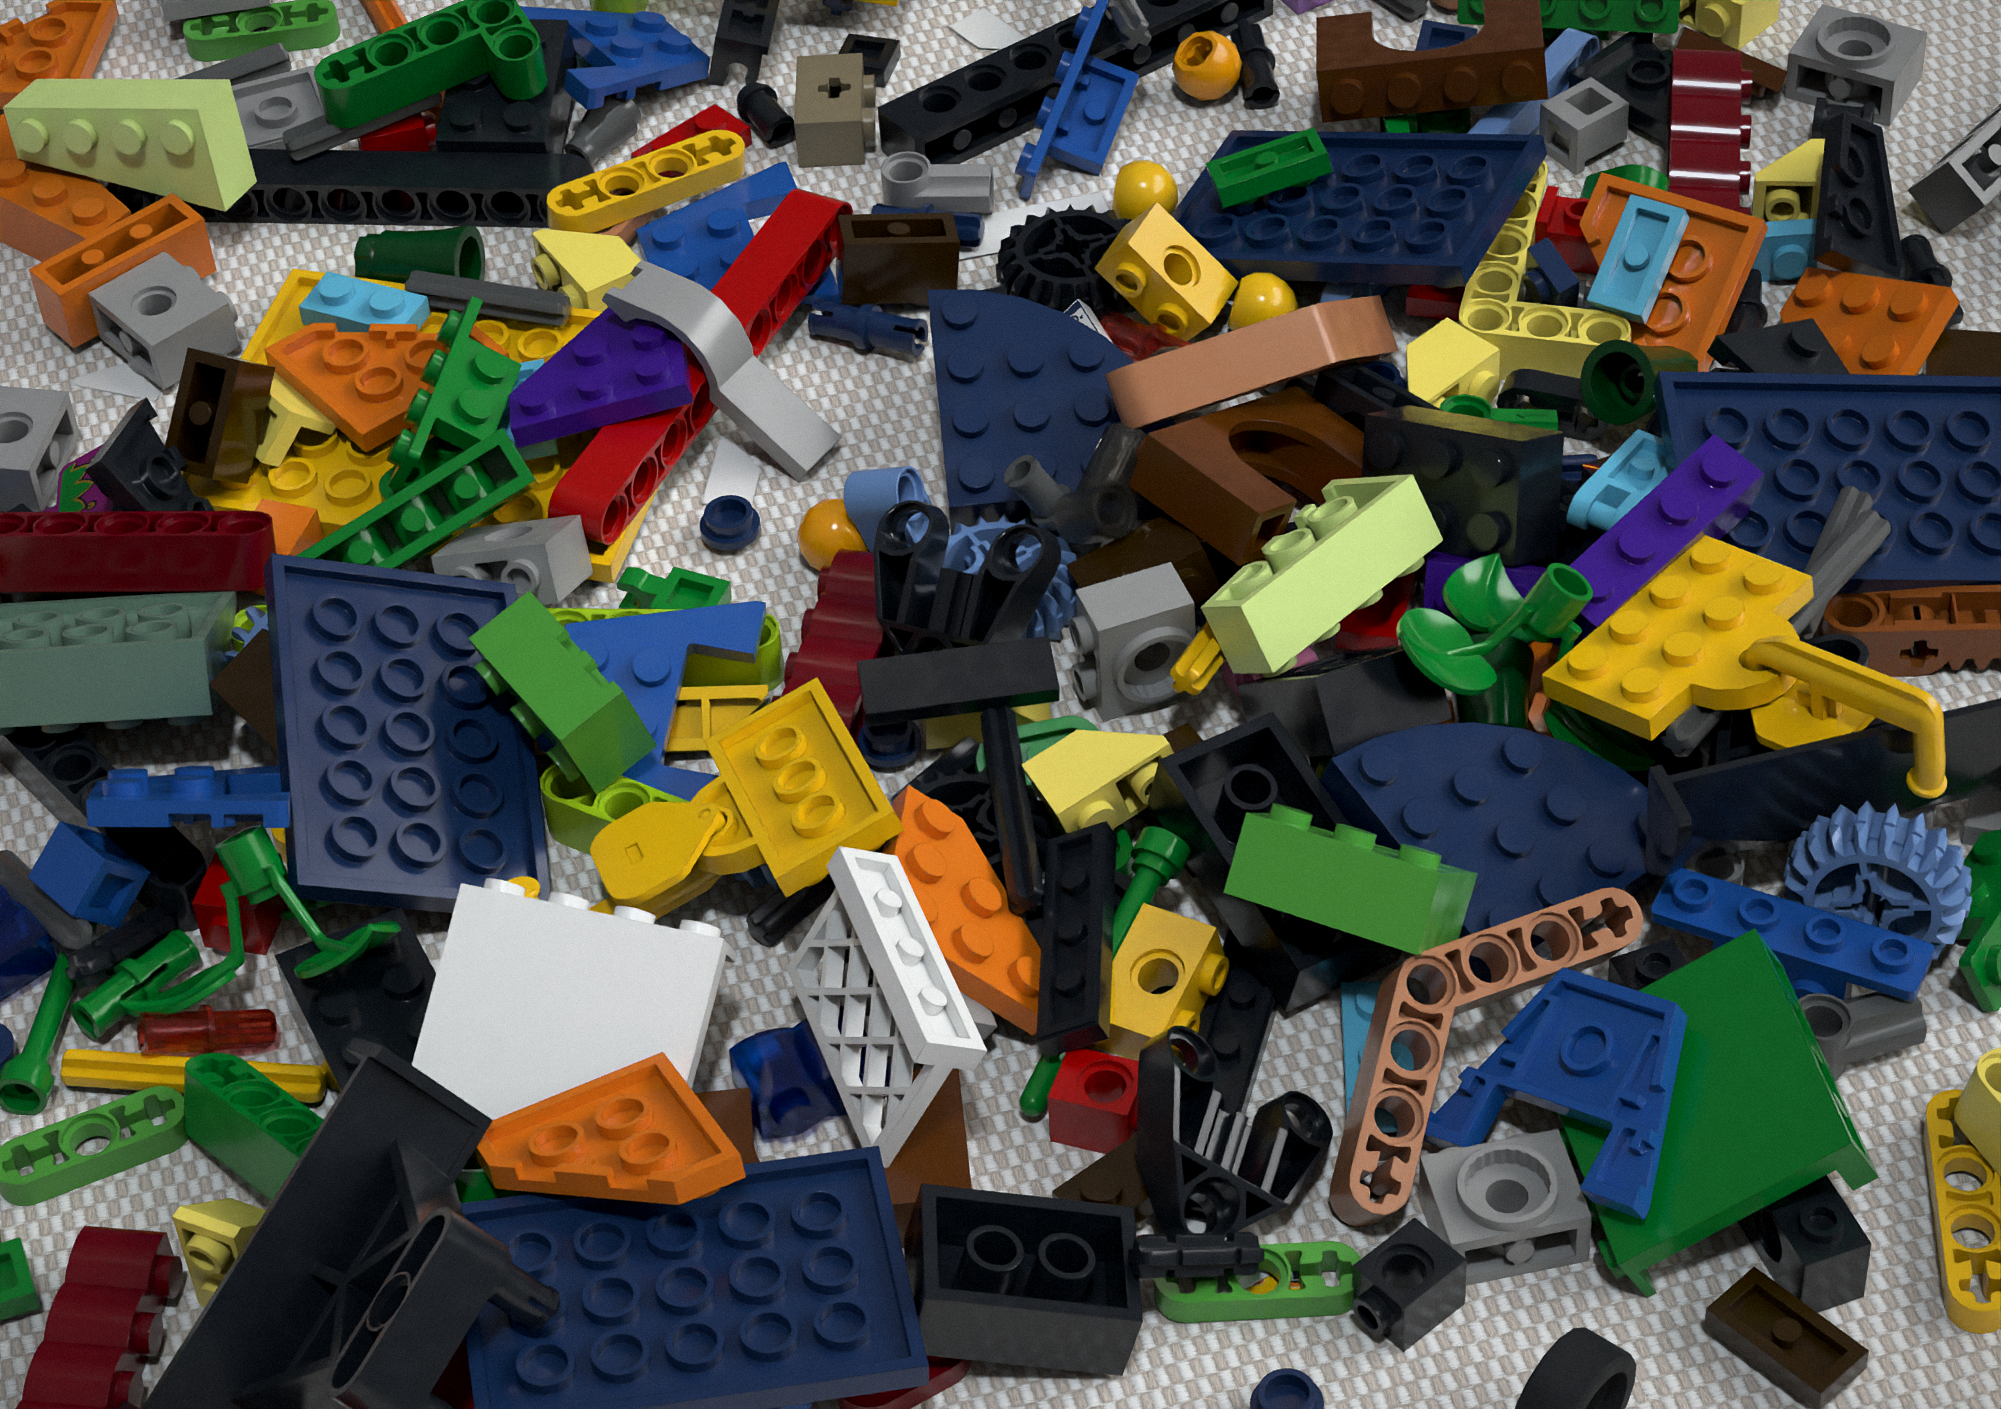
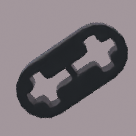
(1552, 393)

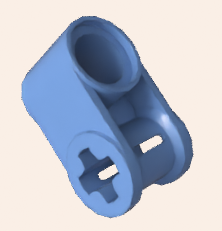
(875, 491)

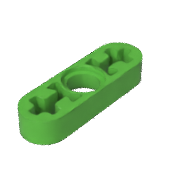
(292, 23)
(78, 1170)
(1311, 1300)

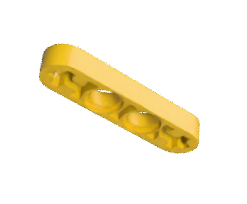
(704, 160)
(1963, 1209)

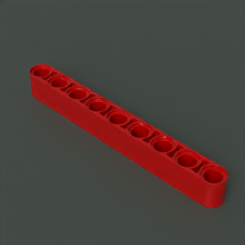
(762, 290)

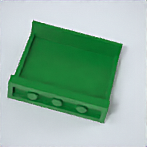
(1745, 1114)

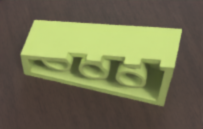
(138, 135)
(1321, 571)

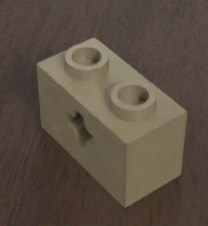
(832, 110)

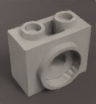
(1856, 62)
(161, 312)
(35, 444)
(534, 555)
(1130, 638)
(1507, 1205)

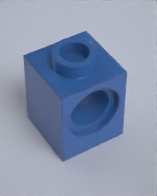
(88, 874)

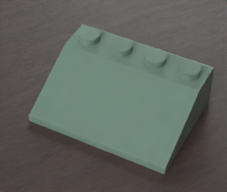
(113, 659)

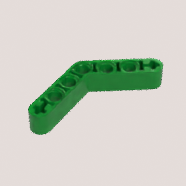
(265, 1130)

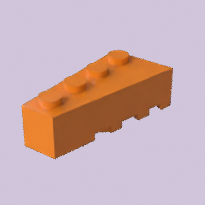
(49, 207)

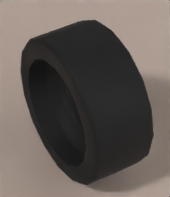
(1580, 1374)

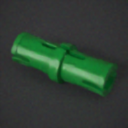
(135, 982)

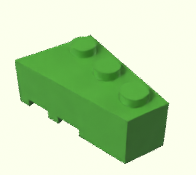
(560, 694)
(1349, 880)

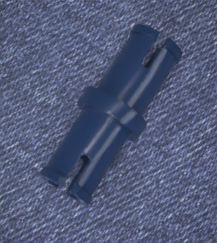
(868, 327)

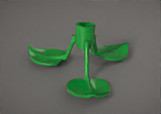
(1488, 602)
(260, 874)

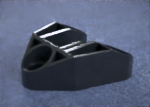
(946, 608)
(1215, 1156)

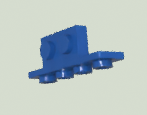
(1087, 110)
(1814, 946)

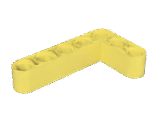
(1525, 332)

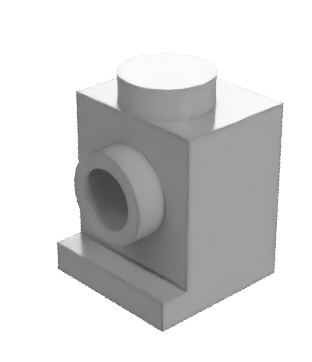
(1582, 123)

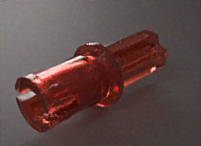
(1138, 338)
(205, 1031)

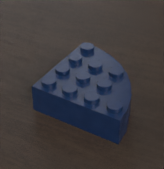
(1016, 386)
(1502, 803)

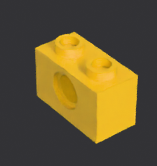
(1166, 274)
(1157, 953)

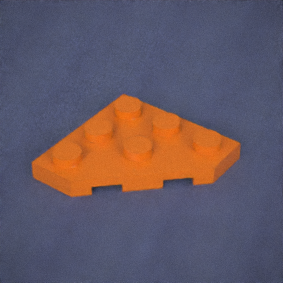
(55, 45)
(1703, 275)
(1873, 320)
(360, 377)
(967, 909)
(614, 1138)

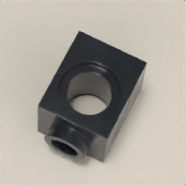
(1408, 1285)

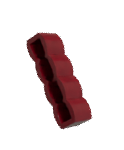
(1709, 127)
(840, 634)
(104, 1321)

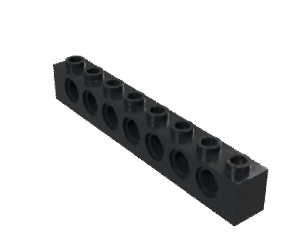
(1005, 90)

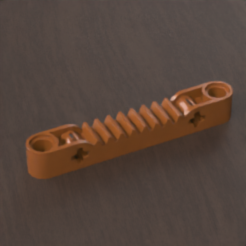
(1951, 627)

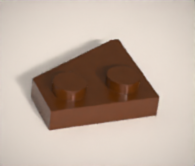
(1763, 74)

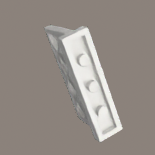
(907, 983)

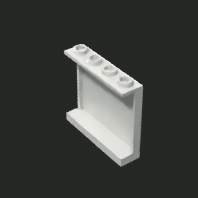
(561, 995)

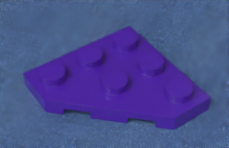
(600, 379)

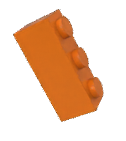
(68, 277)

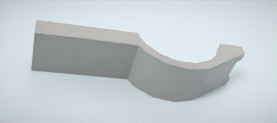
(736, 378)

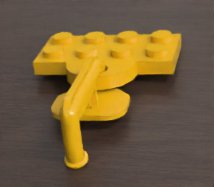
(1721, 640)
(783, 799)

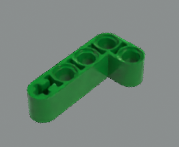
(430, 58)

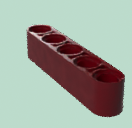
(134, 551)

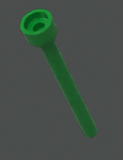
(1157, 859)
(27, 1077)

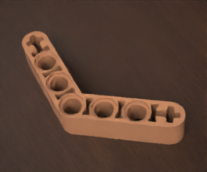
(1251, 360)
(1426, 1030)

